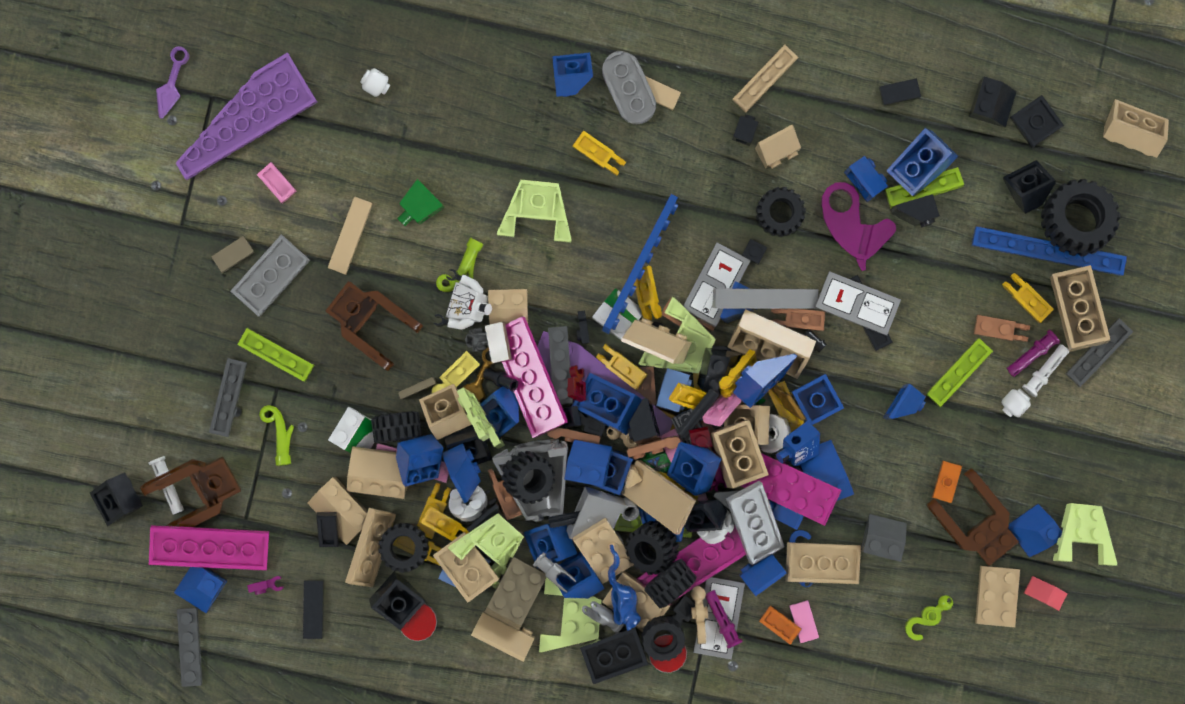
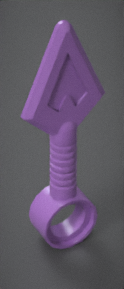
(167, 94)

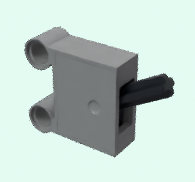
(592, 508)

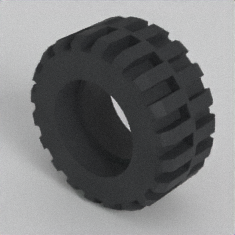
(1093, 198)

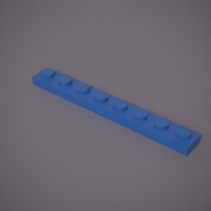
(1045, 251)
(637, 271)

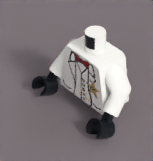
(466, 304)

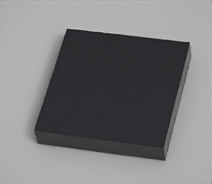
(1036, 121)

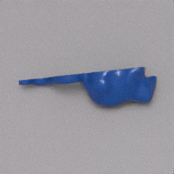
(623, 598)

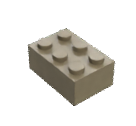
(515, 593)

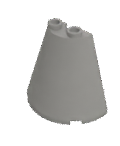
(557, 456)

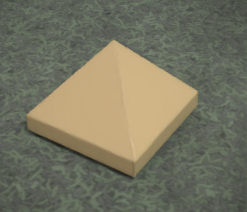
(633, 477)

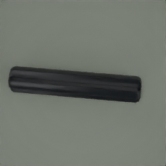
(698, 412)

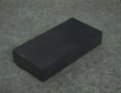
(899, 92)
(327, 529)

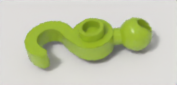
(929, 616)

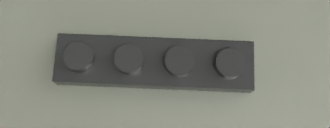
(1097, 355)
(560, 362)
(228, 397)
(189, 647)

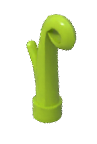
(466, 265)
(282, 437)

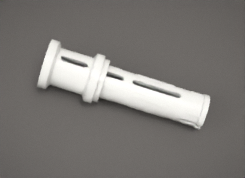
(1041, 377)
(159, 467)

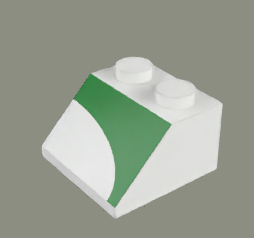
(626, 319)
(353, 431)

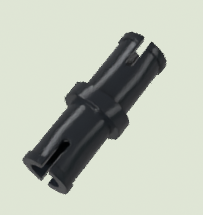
(500, 379)

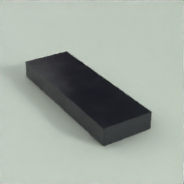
(313, 609)

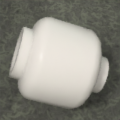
(375, 82)
(1016, 403)

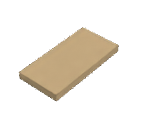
(660, 498)
(366, 556)
(823, 563)

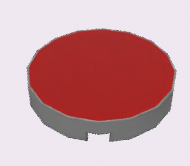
(421, 624)
(675, 663)

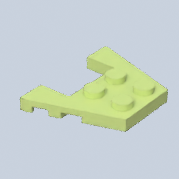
(539, 202)
(695, 332)
(477, 417)
(1085, 525)
(494, 538)
(575, 624)

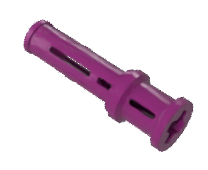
(1040, 348)
(726, 628)

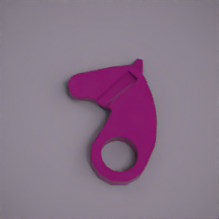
(855, 238)

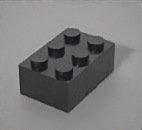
(613, 655)

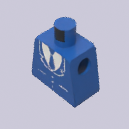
(800, 445)

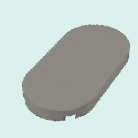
(629, 87)

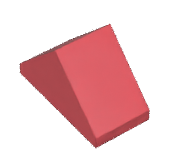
(1045, 593)

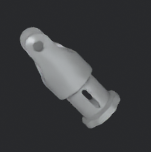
(551, 570)
(601, 615)

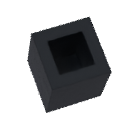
(745, 130)

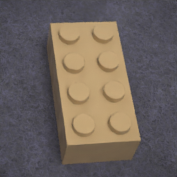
(1080, 308)
(771, 341)

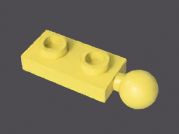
(457, 372)

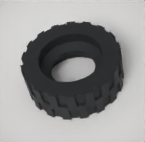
(658, 624)

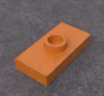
(947, 481)
(780, 625)

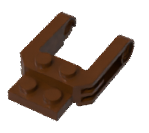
(355, 307)
(211, 481)
(991, 535)

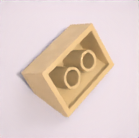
(1136, 129)
(657, 341)
(739, 453)
(375, 473)
(350, 512)
(503, 636)

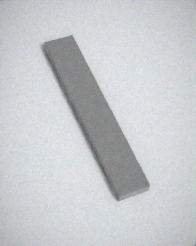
(764, 298)

